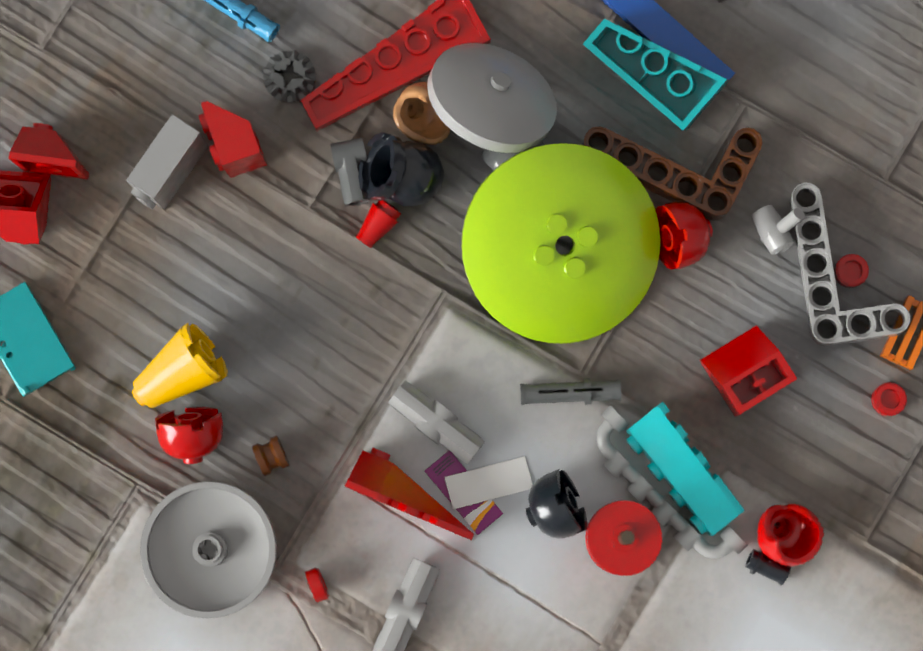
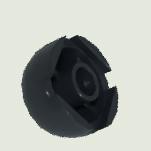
(555, 506)

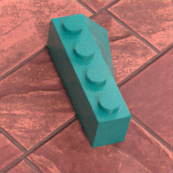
(684, 471)

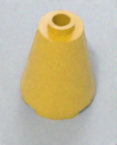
(179, 368)

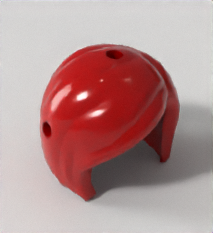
(794, 536)

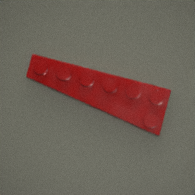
(395, 61)

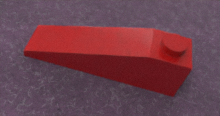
(388, 484)

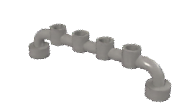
(663, 510)

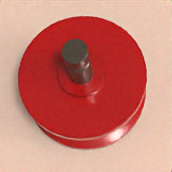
(623, 538)

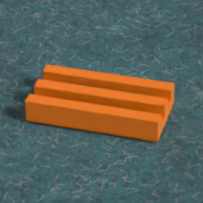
(898, 358)

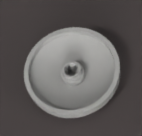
(491, 97)
(208, 549)

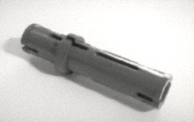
(592, 392)

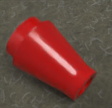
(378, 222)

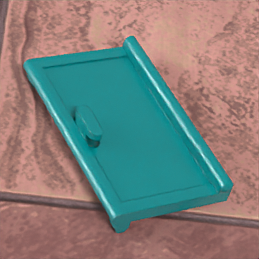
(31, 345)

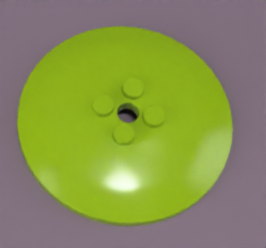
(514, 234)

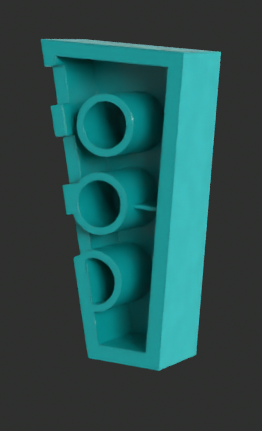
(662, 77)

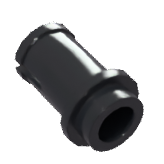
(761, 564)

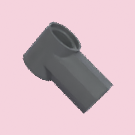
(346, 161)

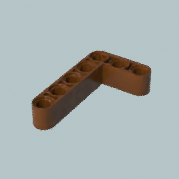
(675, 173)

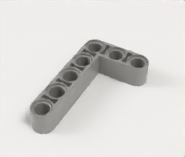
(826, 280)

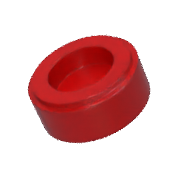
(851, 271)
(889, 399)
(317, 584)

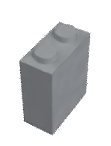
(166, 163)

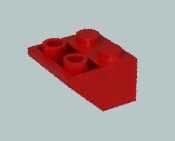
(235, 141)
(748, 370)

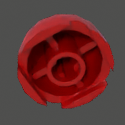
(683, 234)
(190, 434)

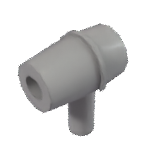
(774, 229)

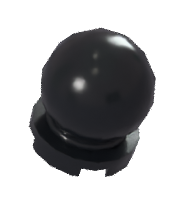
(400, 171)

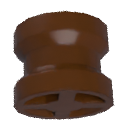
(270, 455)

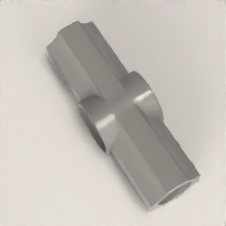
(436, 422)
(407, 607)

